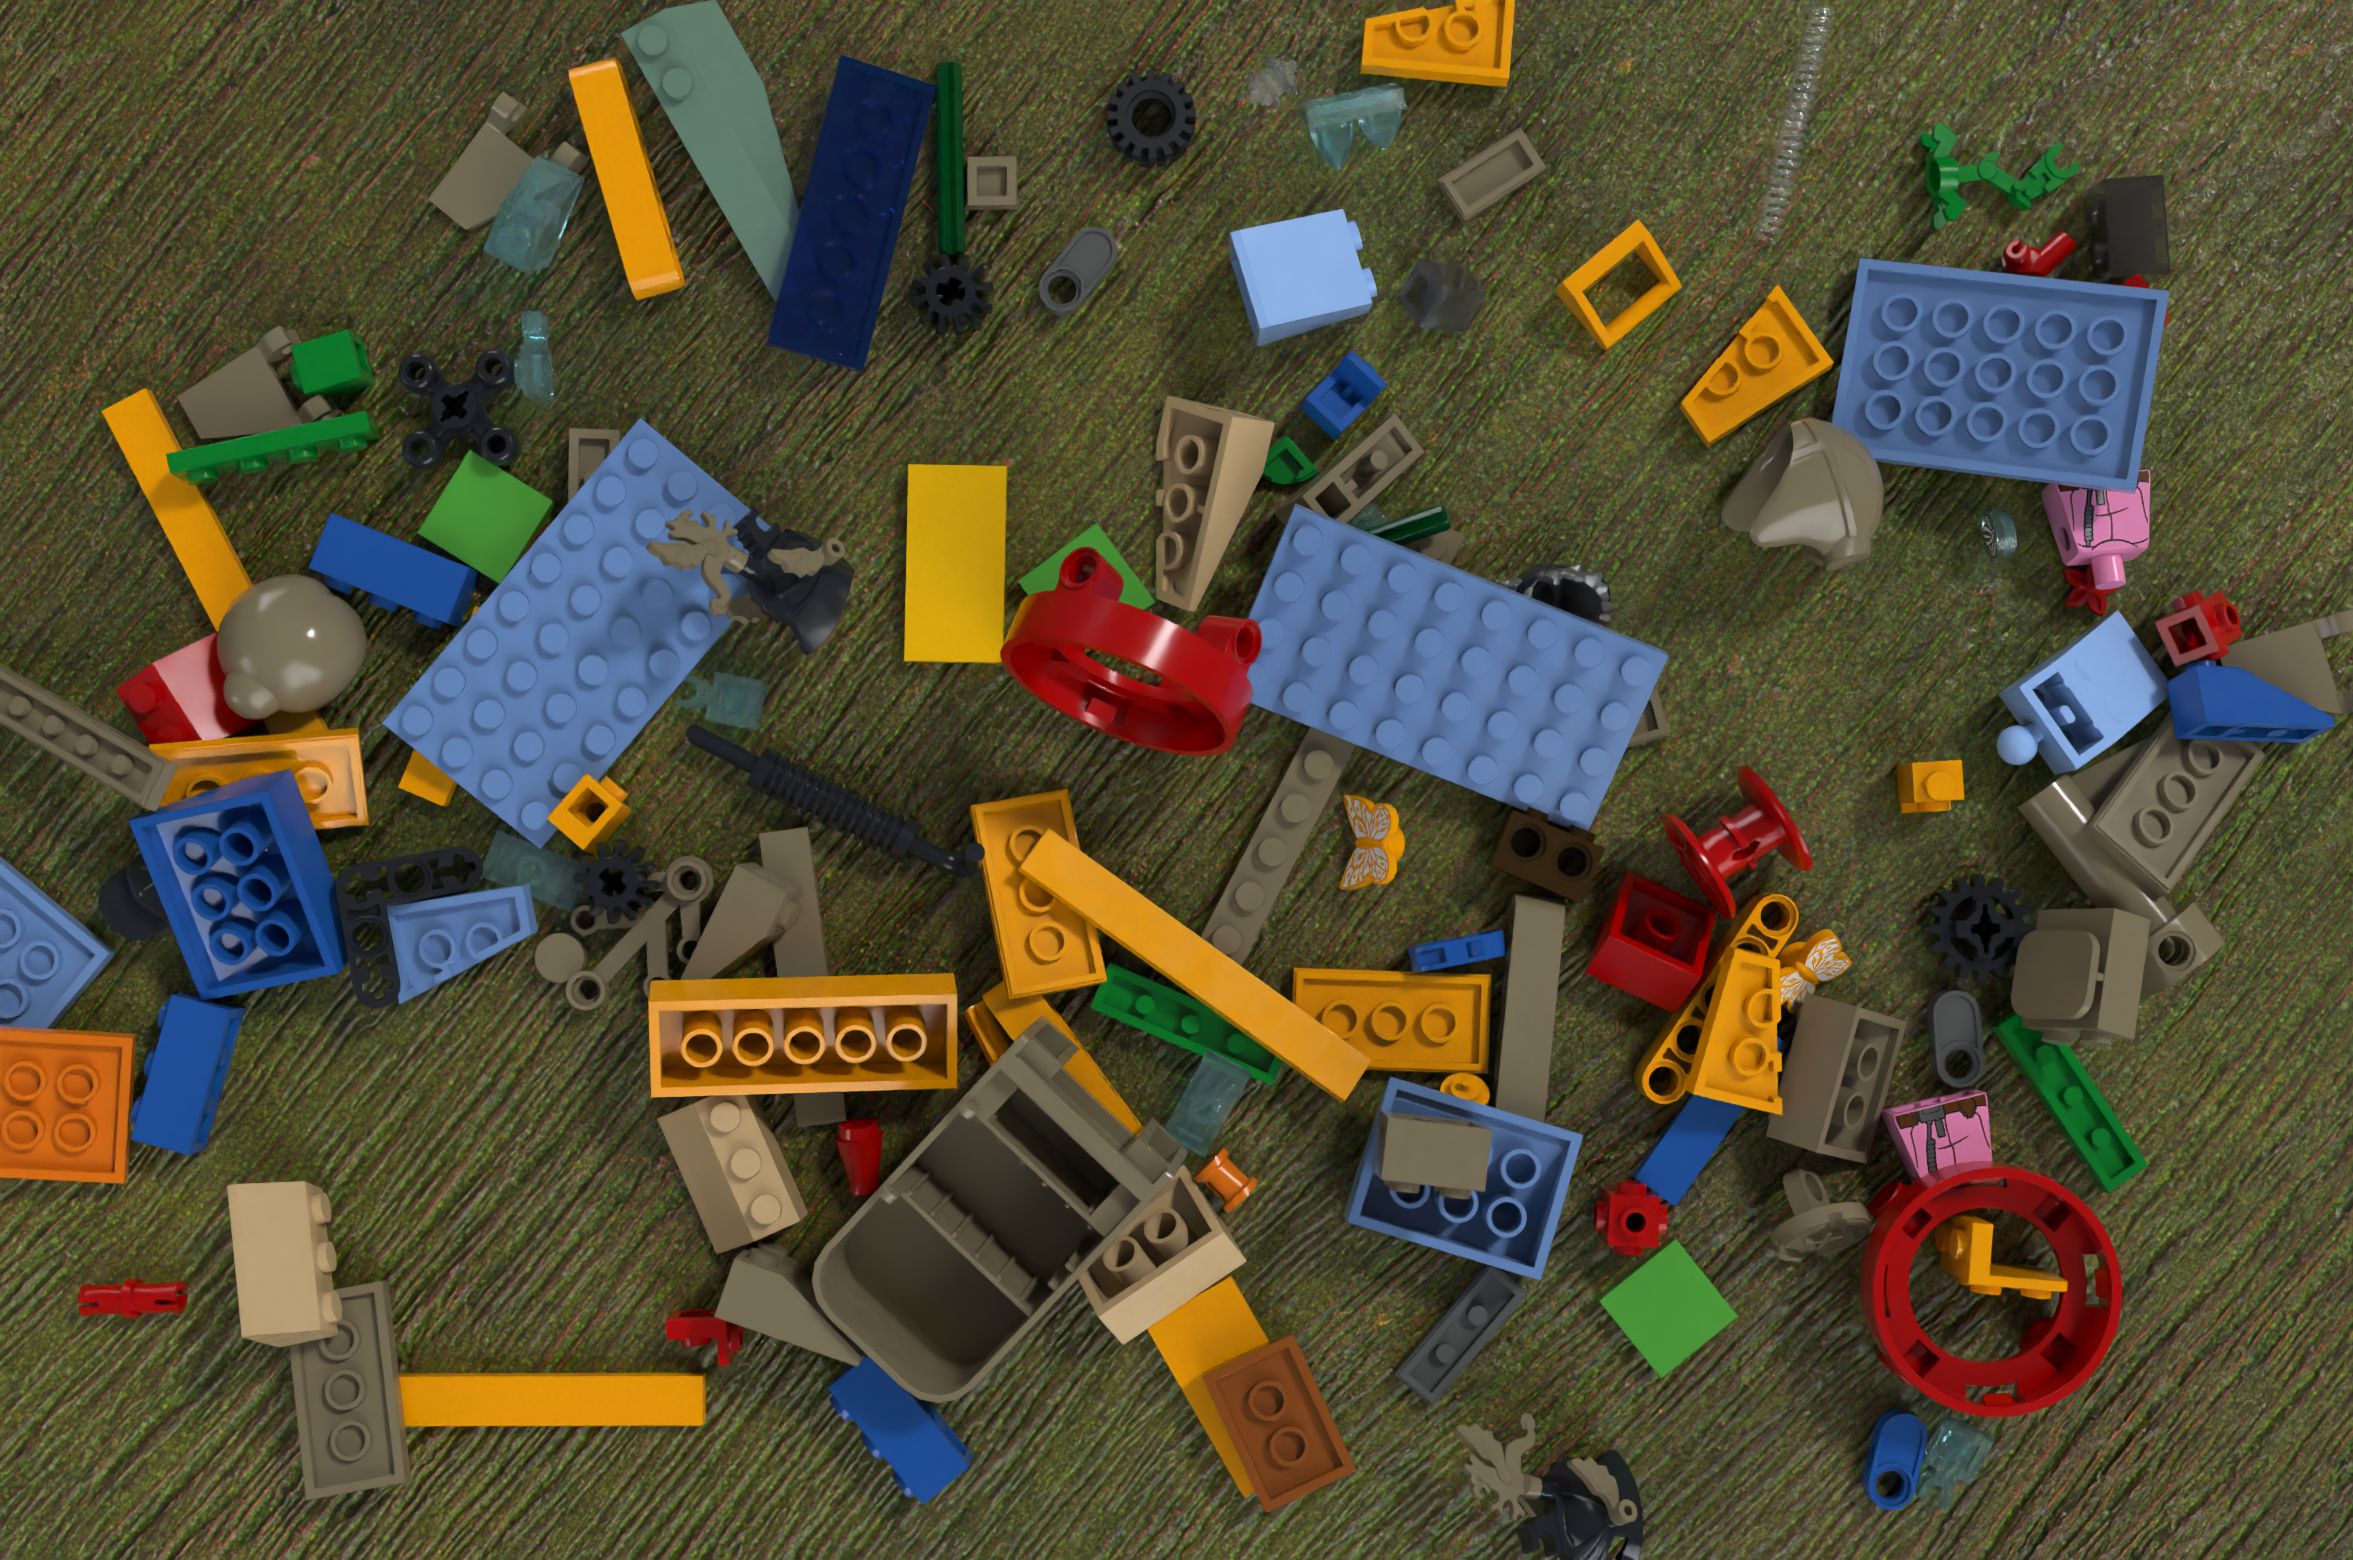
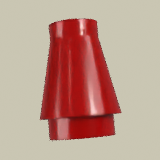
(860, 1152)

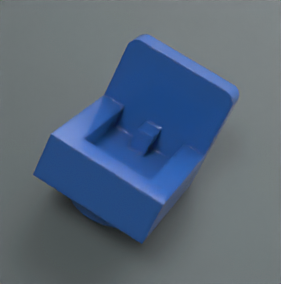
(1343, 395)

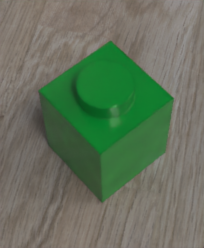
(331, 365)

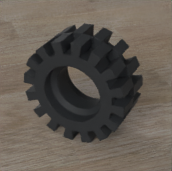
(1151, 89)

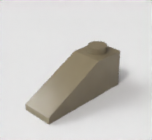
(1357, 474)
(745, 920)

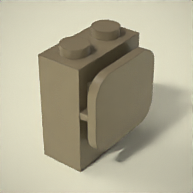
(2081, 975)

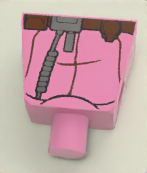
(2099, 527)
(1941, 1131)

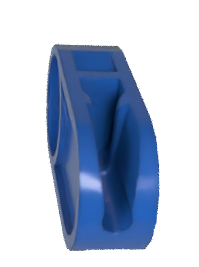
(1457, 950)
(1895, 1446)

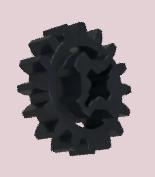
(1976, 909)

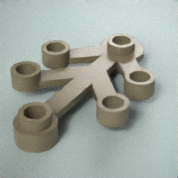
(648, 929)

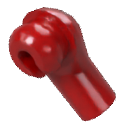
(2037, 261)

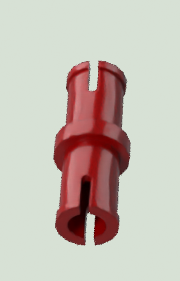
(132, 1298)

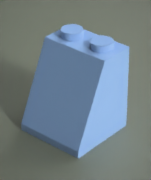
(1300, 274)

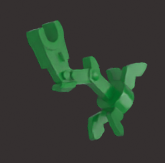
(1945, 176)

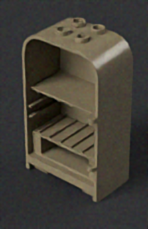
(989, 1220)

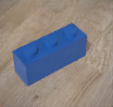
(394, 572)
(186, 1073)
(900, 1430)

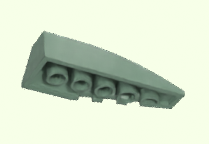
(724, 124)

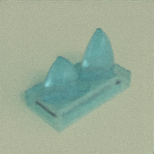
(1333, 116)

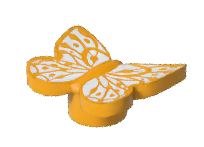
(1377, 844)
(1807, 964)

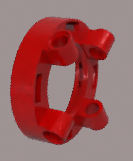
(1203, 674)
(2055, 1350)

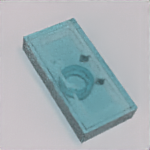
(549, 873)
(1206, 1102)

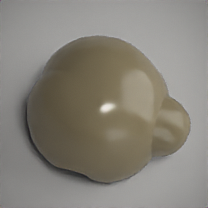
(288, 647)

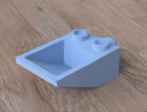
(2082, 698)

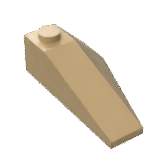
(1208, 478)

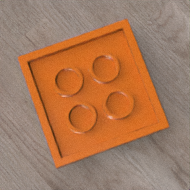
(65, 1104)

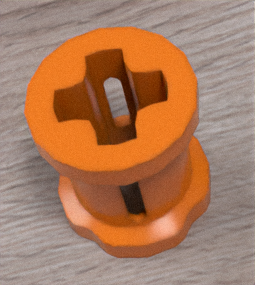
(1225, 1179)

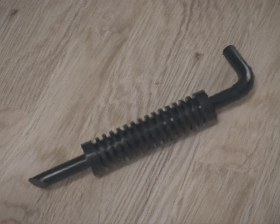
(837, 806)

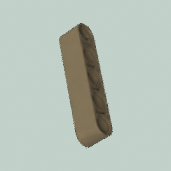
(1528, 1005)

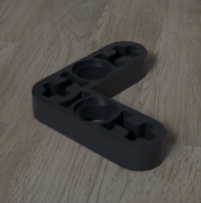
(374, 910)

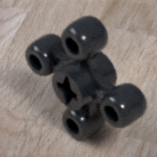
(446, 423)

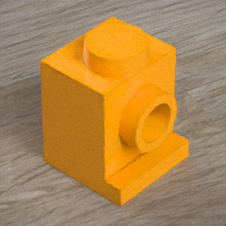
(1929, 785)
(575, 812)

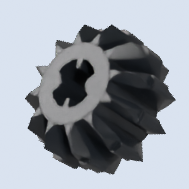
(960, 310)
(600, 884)

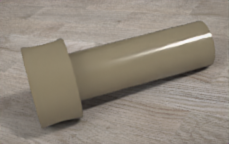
(2059, 817)

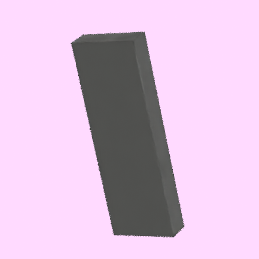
(1460, 1333)

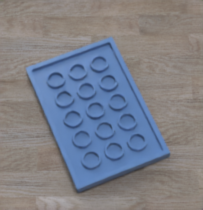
(2000, 373)

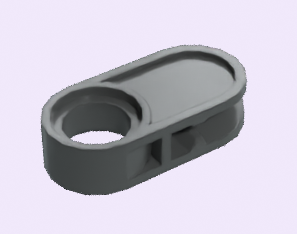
(1084, 262)
(1955, 1025)

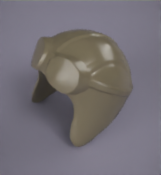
(1811, 490)

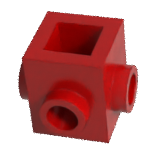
(2199, 627)
(1617, 1205)

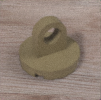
(1815, 1221)

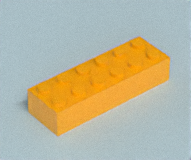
(802, 1034)

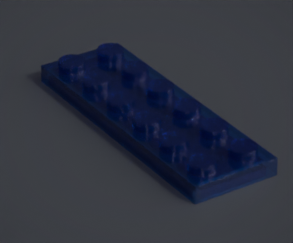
(850, 214)

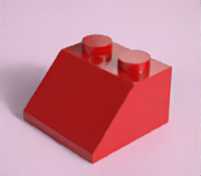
(184, 698)
(1652, 942)

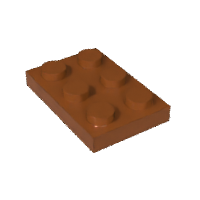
(1278, 1422)

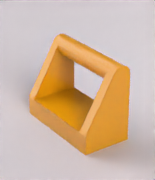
(1572, 290)

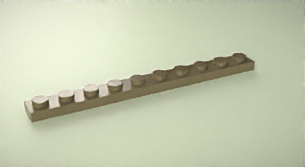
(1291, 817)

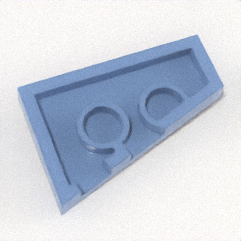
(456, 932)

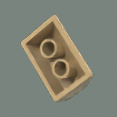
(733, 1169)
(1161, 1260)
(283, 1262)

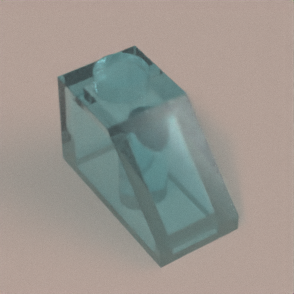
(534, 216)

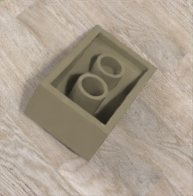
(778, 1300)

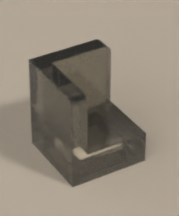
(1441, 295)

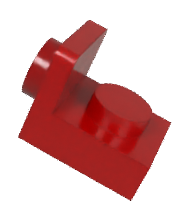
(697, 1328)

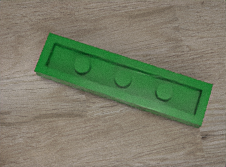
(253, 452)
(1180, 1020)
(2073, 1104)

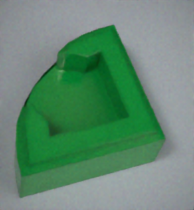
(1287, 465)

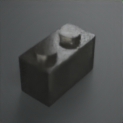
(2127, 229)

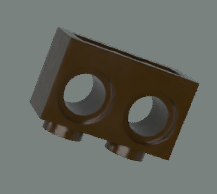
(1541, 865)

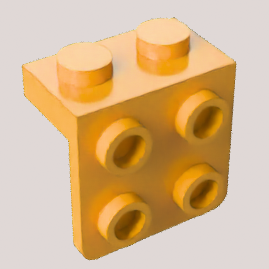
(1966, 1254)

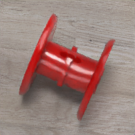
(1738, 841)

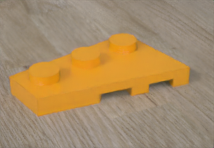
(1447, 43)
(1756, 371)
(1739, 1036)

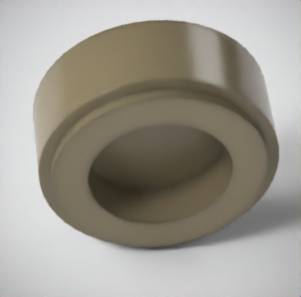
(560, 957)

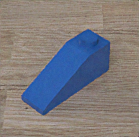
(2239, 706)

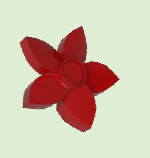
(2086, 591)

